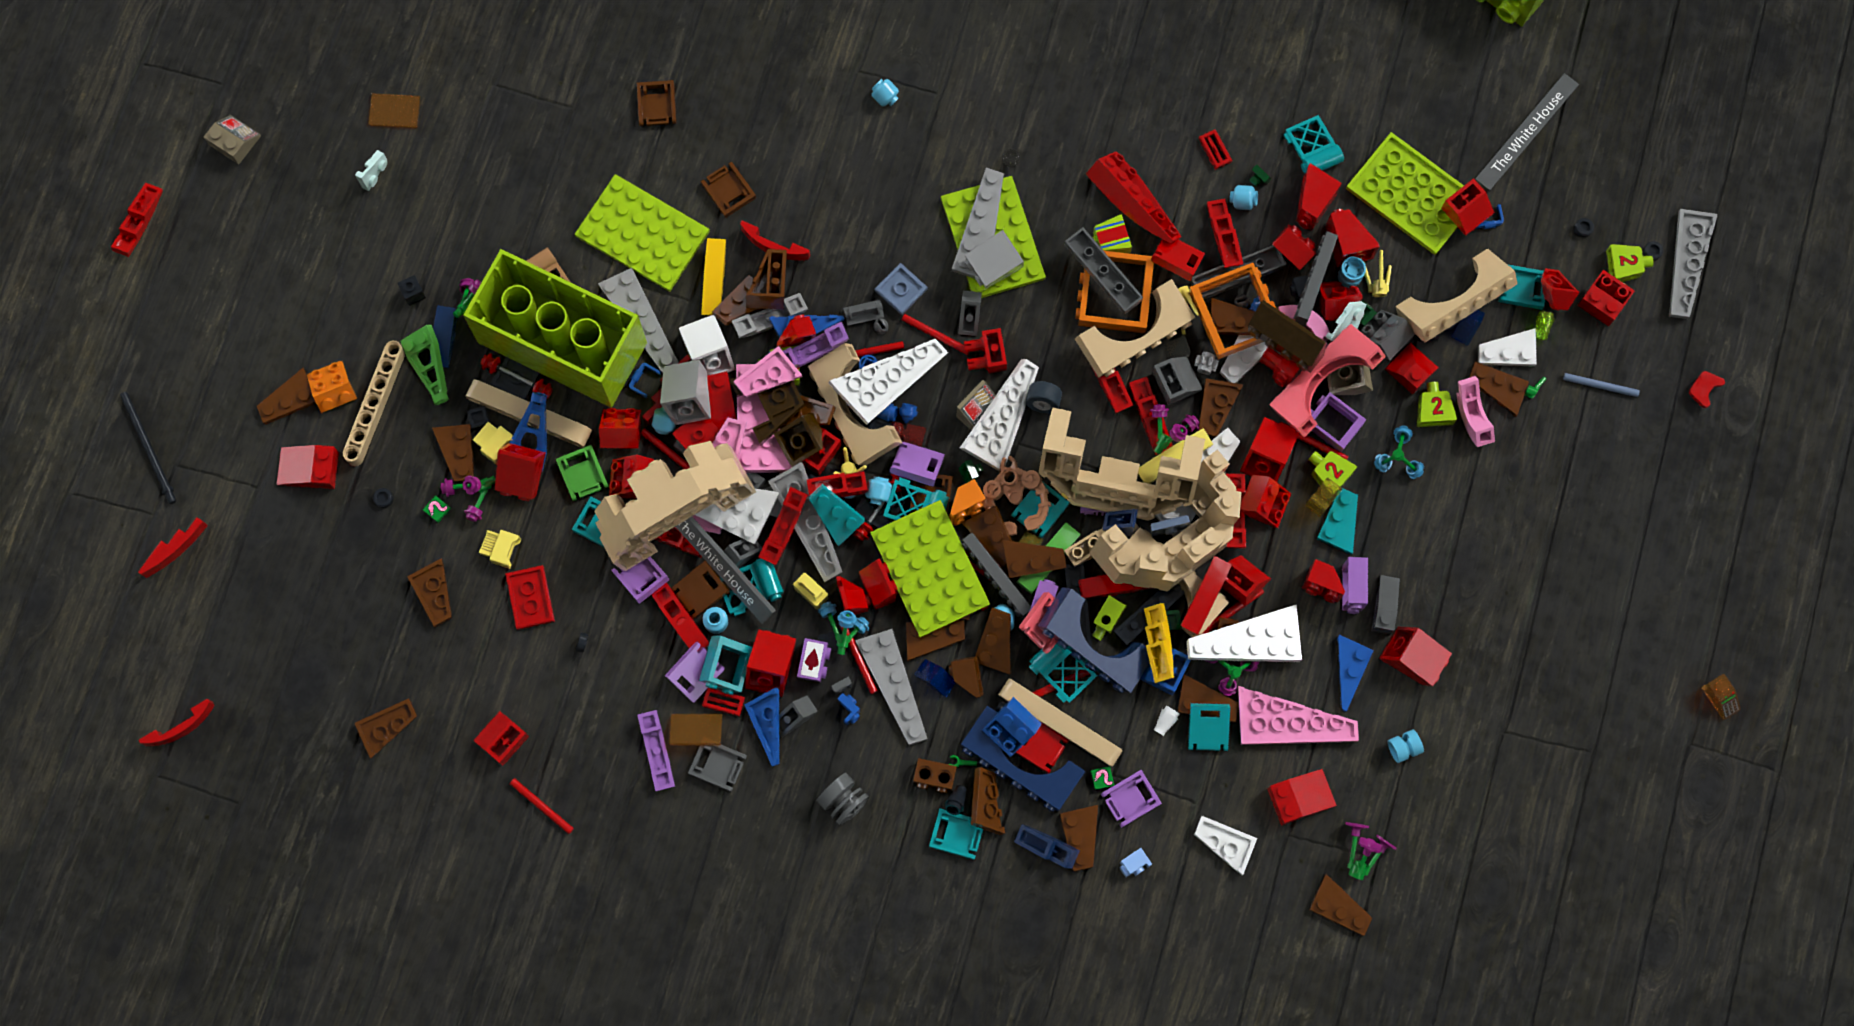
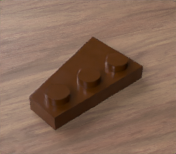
(287, 399)
(1216, 404)
(457, 449)
(990, 532)
(433, 592)
(938, 639)
(995, 642)

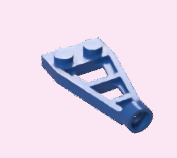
(541, 433)

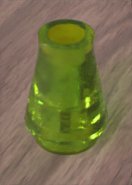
(1544, 322)

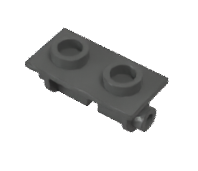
(863, 312)

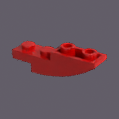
(679, 617)

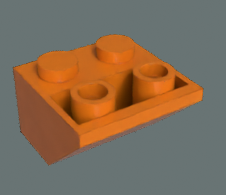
(967, 502)

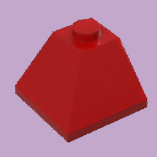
(1411, 368)

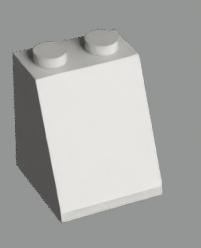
(706, 343)

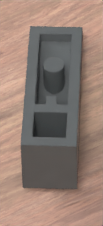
(1386, 605)

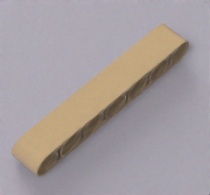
(374, 394)
(515, 408)
(1062, 723)

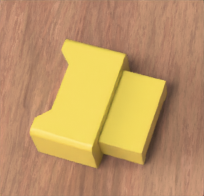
(491, 440)
(499, 547)
(810, 590)

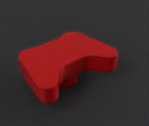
(1703, 386)

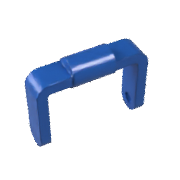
(1492, 224)
(636, 376)

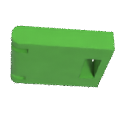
(583, 477)

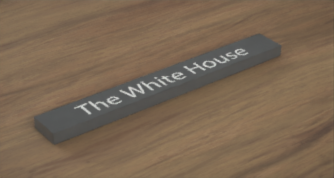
(1526, 132)
(726, 569)

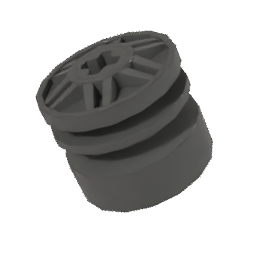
(843, 799)

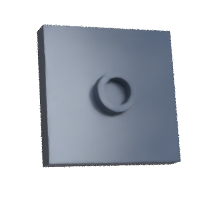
(901, 289)
(1169, 526)

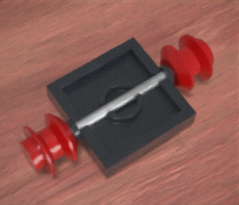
(514, 377)
(874, 513)

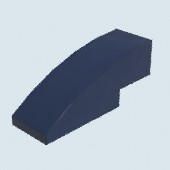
(445, 332)
(1047, 846)

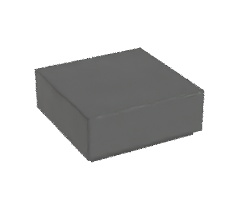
(841, 686)

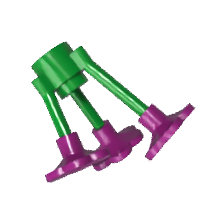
(1359, 869)

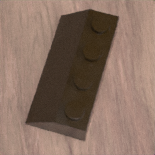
(1286, 337)

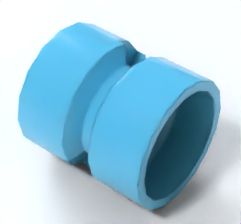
(1351, 271)
(1406, 745)

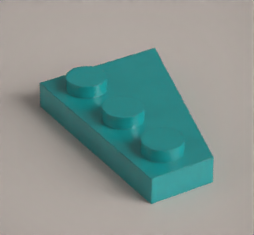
(835, 513)

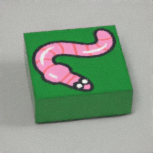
(436, 509)
(1102, 778)

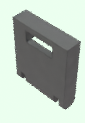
(720, 767)

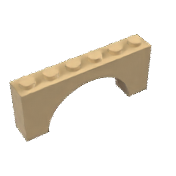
(1433, 318)
(1106, 354)
(863, 442)
(1143, 541)

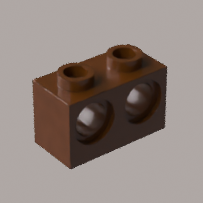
(935, 769)

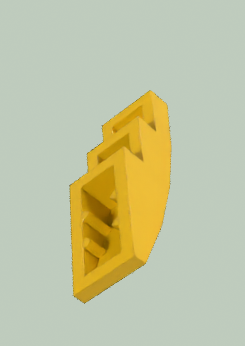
(713, 275)
(1159, 644)

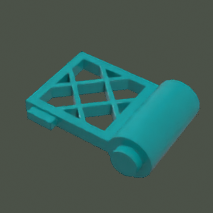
(1323, 156)
(930, 498)
(766, 581)
(1048, 662)

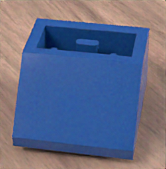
(1180, 664)
(1012, 726)

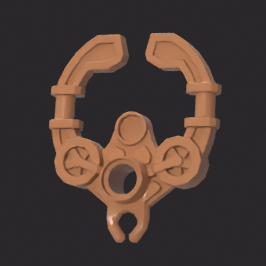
(1014, 490)

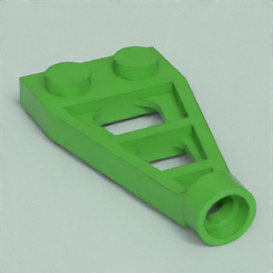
(415, 344)

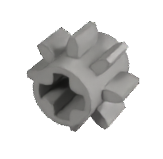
(1206, 363)

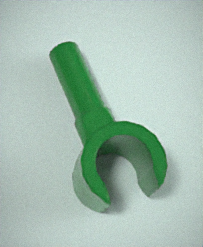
(1532, 391)
(963, 762)

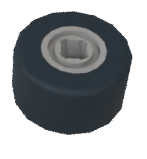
(1043, 397)

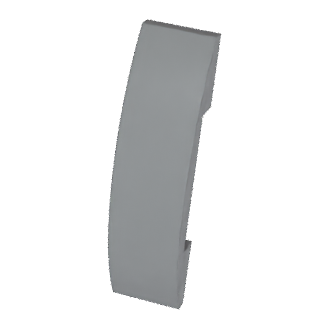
(759, 322)

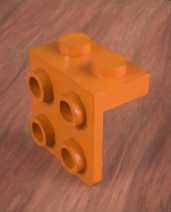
(331, 386)

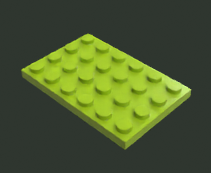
(1407, 192)
(1010, 220)
(642, 232)
(930, 568)

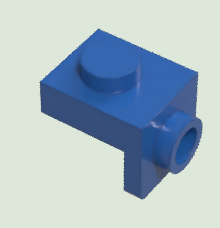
(848, 703)

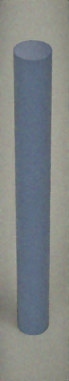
(1601, 385)

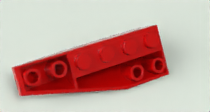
(1131, 195)

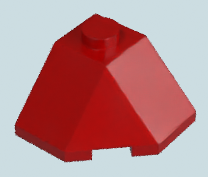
(1558, 290)
(1334, 298)
(797, 332)
(852, 596)

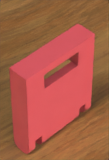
(1031, 622)

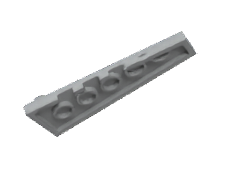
(982, 219)
(1691, 246)
(627, 293)
(809, 526)
(887, 668)

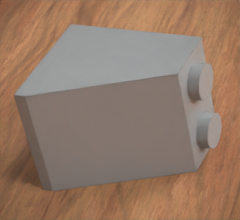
(994, 260)
(685, 392)

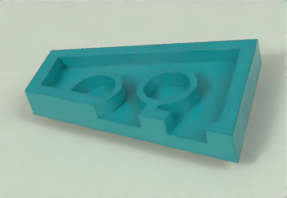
(1340, 522)

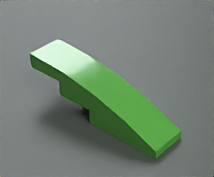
(1062, 539)

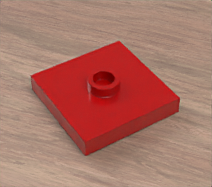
(696, 433)

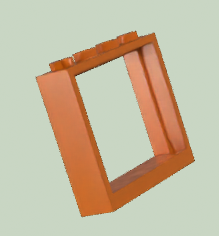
(1195, 293)
(1118, 324)

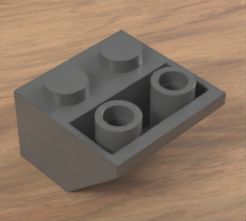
(1388, 332)
(1176, 379)

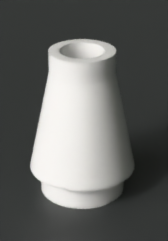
(1166, 720)

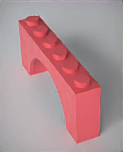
(1347, 349)

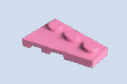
(767, 373)

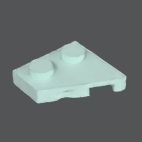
(374, 166)
(1351, 315)

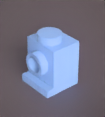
(1134, 863)

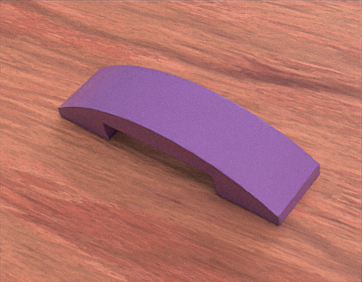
(818, 346)
(656, 750)

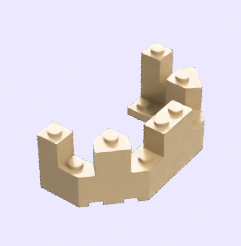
(1116, 483)
(669, 500)
(1164, 567)

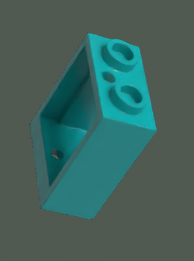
(711, 661)

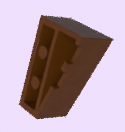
(769, 284)

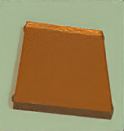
(394, 110)
(696, 729)

